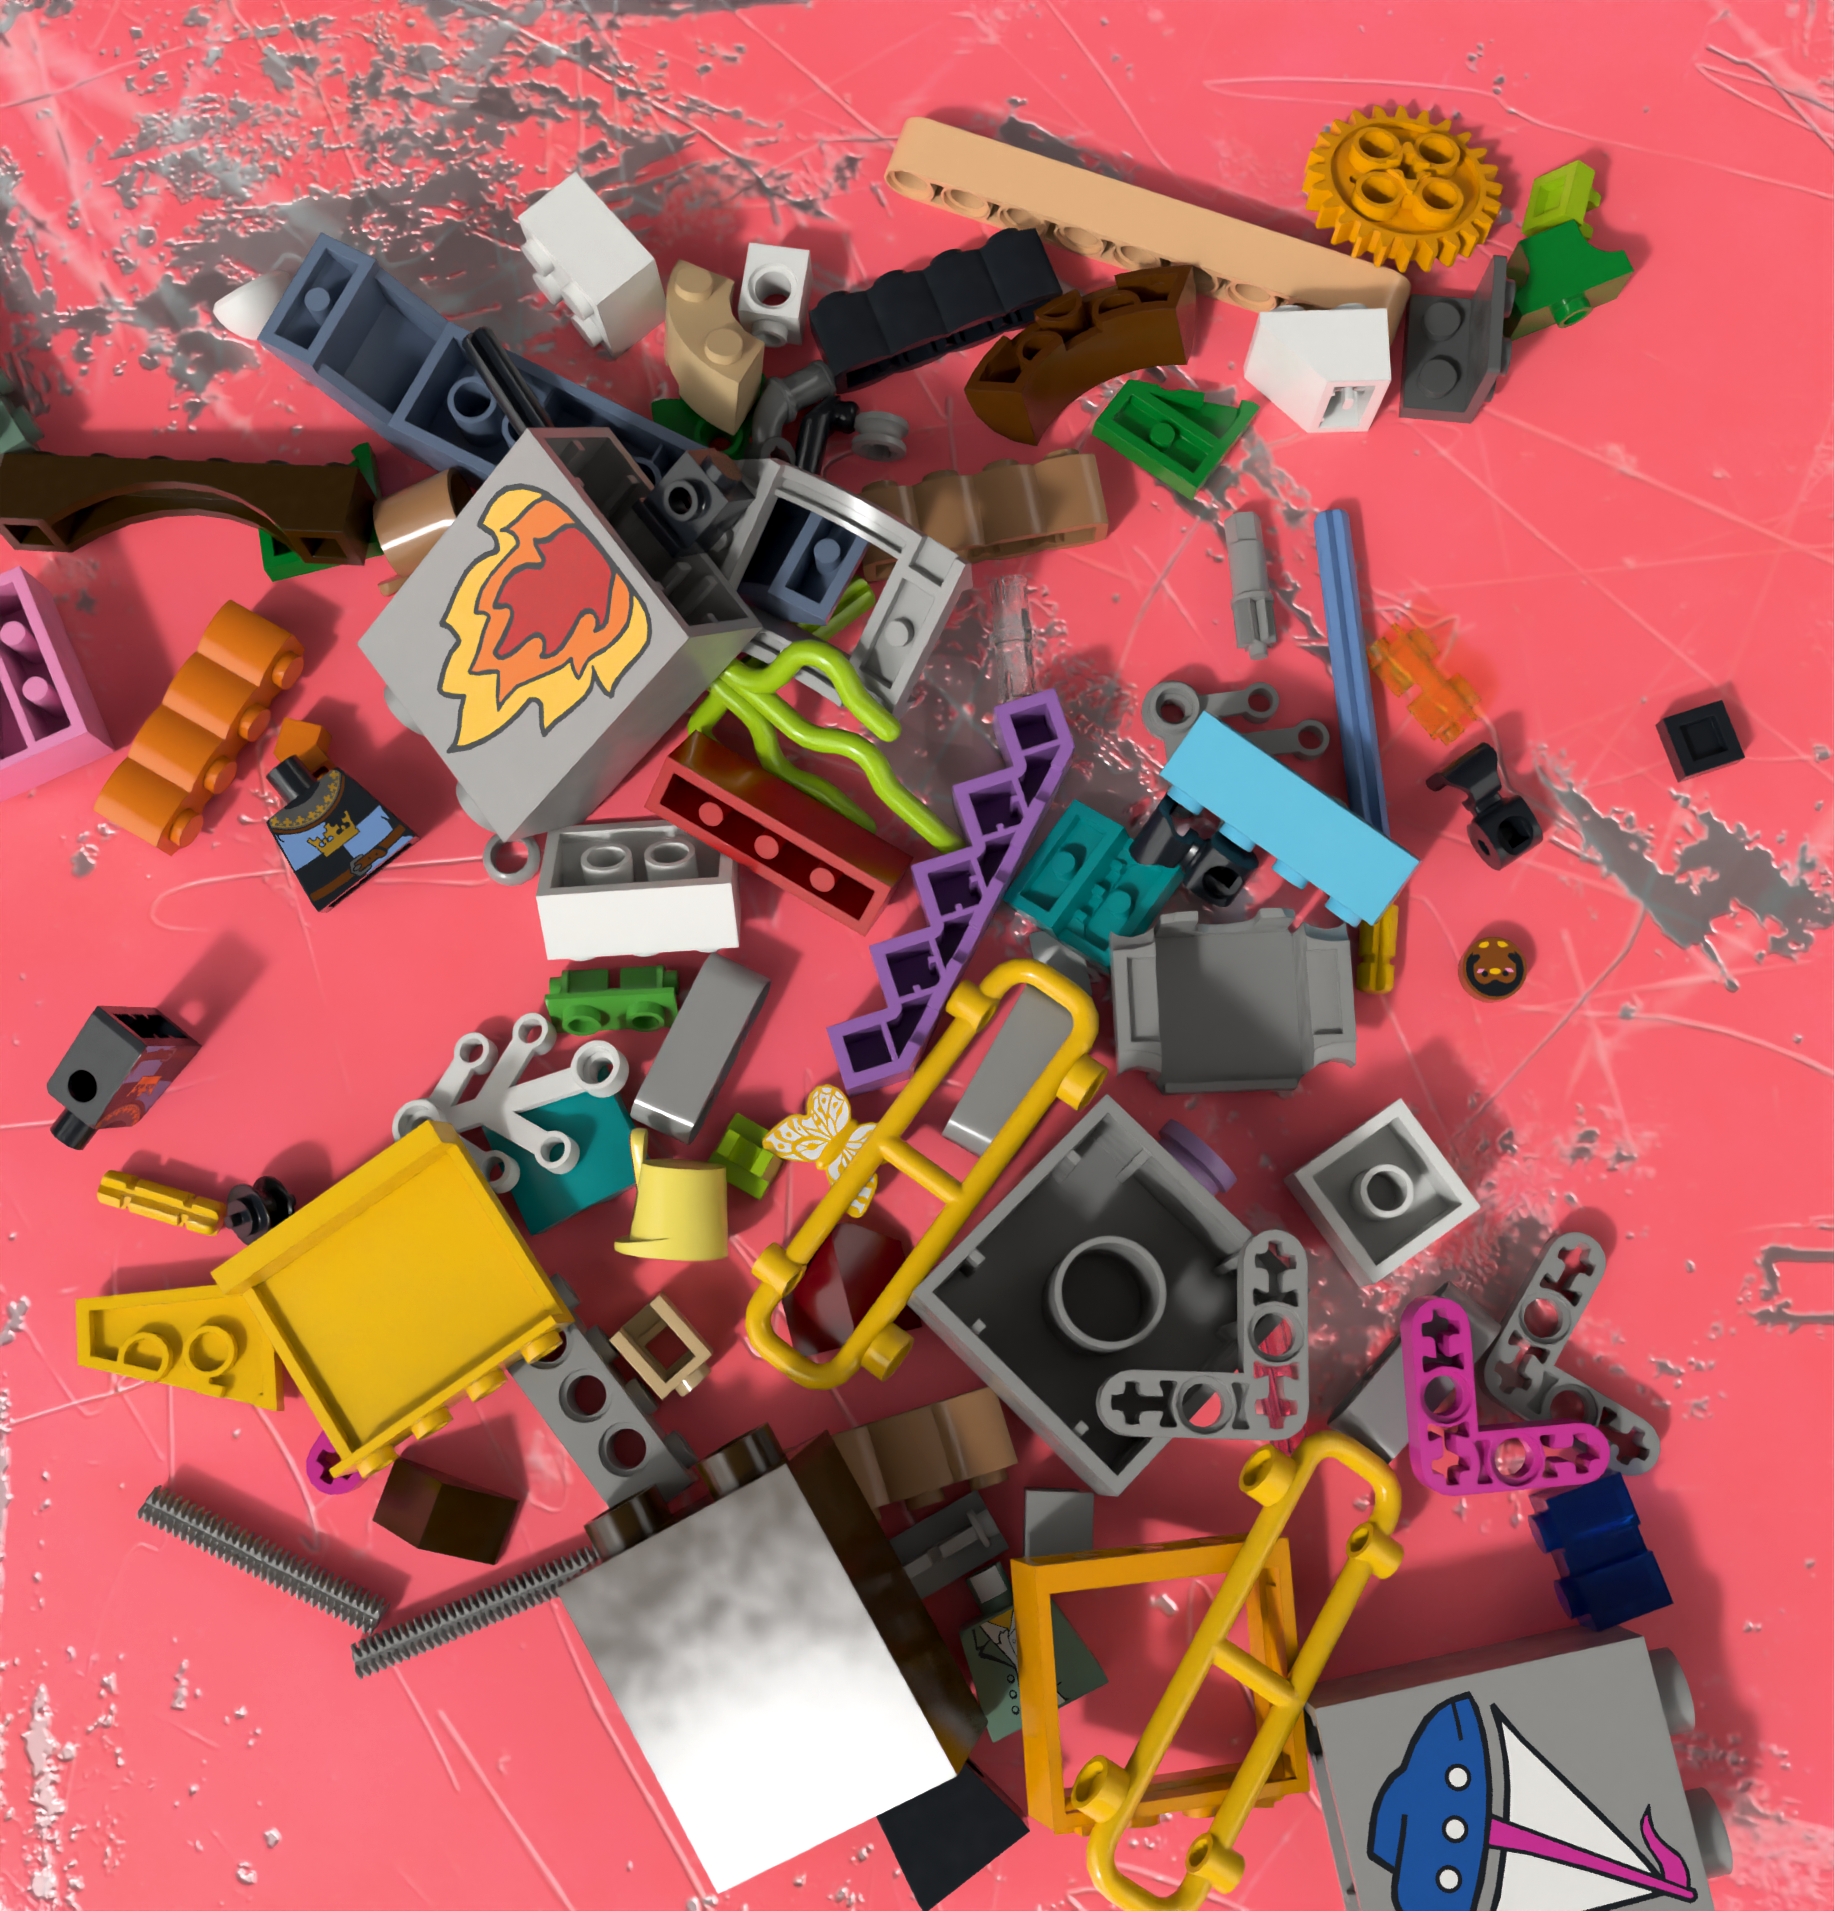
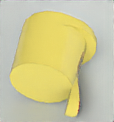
(676, 1207)

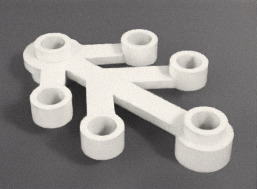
(503, 1100)

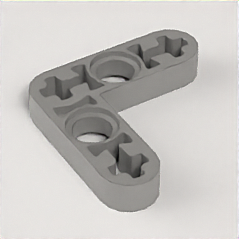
(1540, 1375)
(1236, 1390)

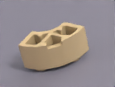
(709, 349)

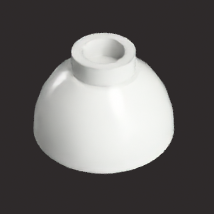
(251, 305)

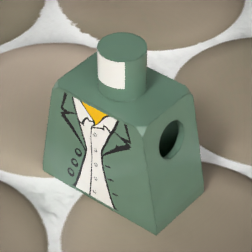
(992, 1653)

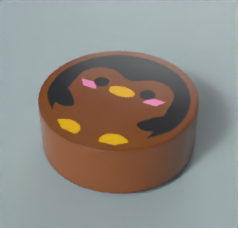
(1492, 969)

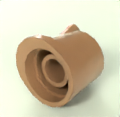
(414, 521)

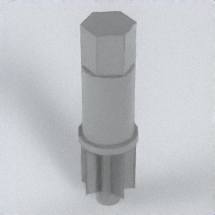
(1251, 598)

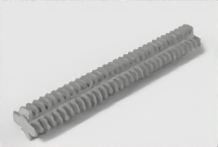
(262, 1560)
(467, 1616)

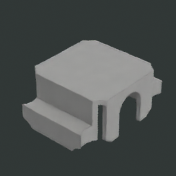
(1232, 1002)

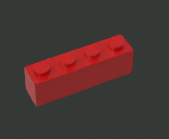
(778, 832)

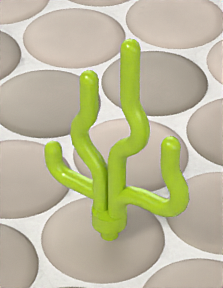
(753, 700)

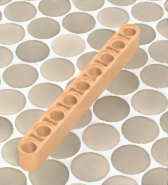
(1131, 224)

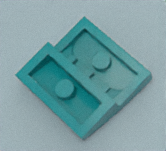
(1089, 885)
(603, 1167)

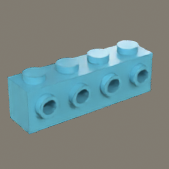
(1290, 819)

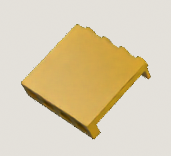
(398, 1296)

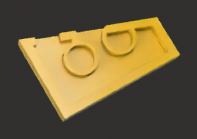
(182, 1340)

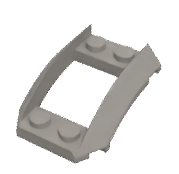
(909, 610)

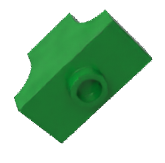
(1561, 280)

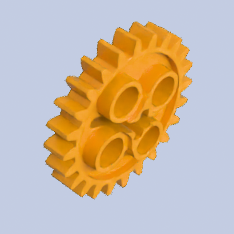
(1401, 188)

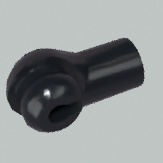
(818, 425)

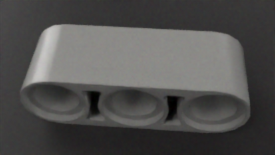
(700, 1048)
(1009, 1069)
(1377, 1403)

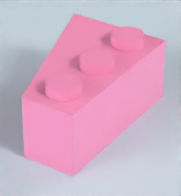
(44, 698)

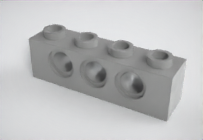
(627, 1406)

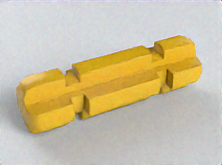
(1377, 948)
(161, 1202)

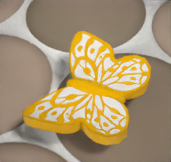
(824, 1137)

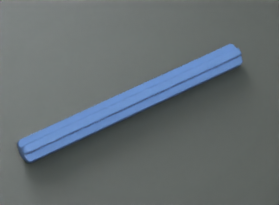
(1350, 668)

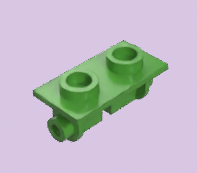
(585, 1004)

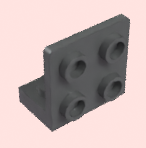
(1456, 349)

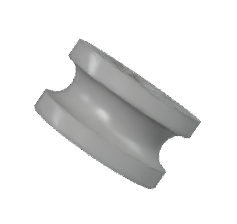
(880, 436)

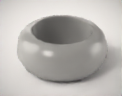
(516, 878)

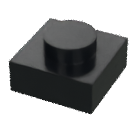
(1700, 741)

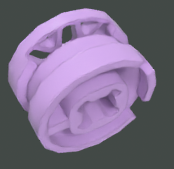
(1196, 1157)

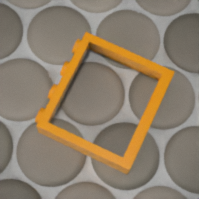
(1271, 1641)

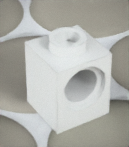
(771, 272)

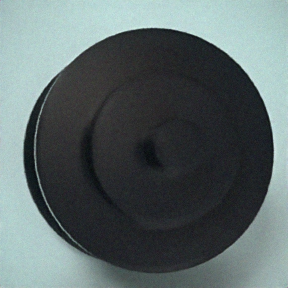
(258, 1208)

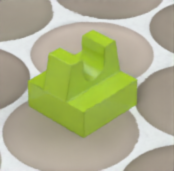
(1560, 198)
(745, 1159)

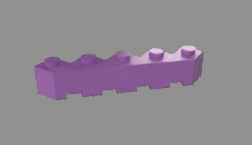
(958, 895)

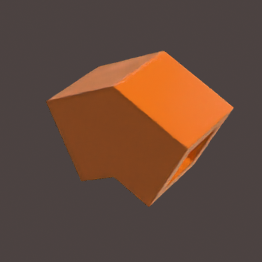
(308, 742)

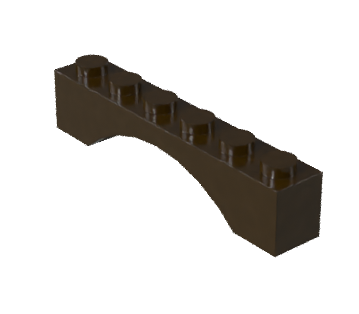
(71, 500)

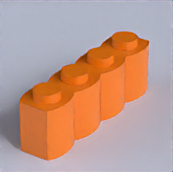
(200, 727)

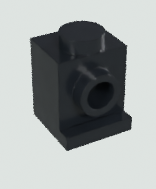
(695, 502)

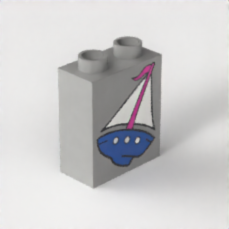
(1516, 1780)

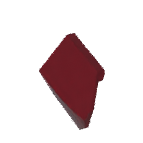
(842, 1287)

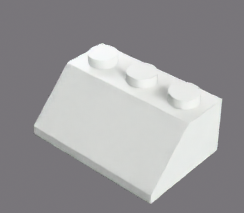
(635, 892)

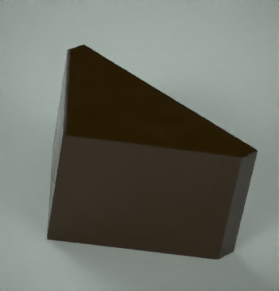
(445, 1513)

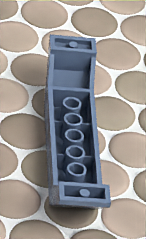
(411, 383)

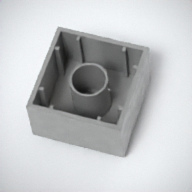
(1095, 1272)

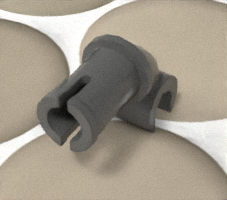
(779, 406)

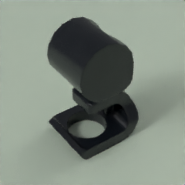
(1500, 826)
(1213, 866)

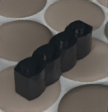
(934, 310)

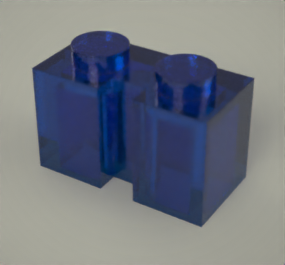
(1598, 1552)

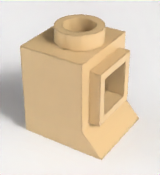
(647, 1324)

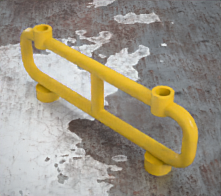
(877, 1341)
(1113, 1792)

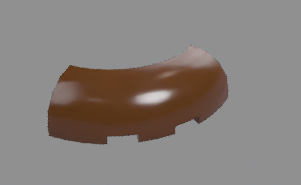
(1082, 344)

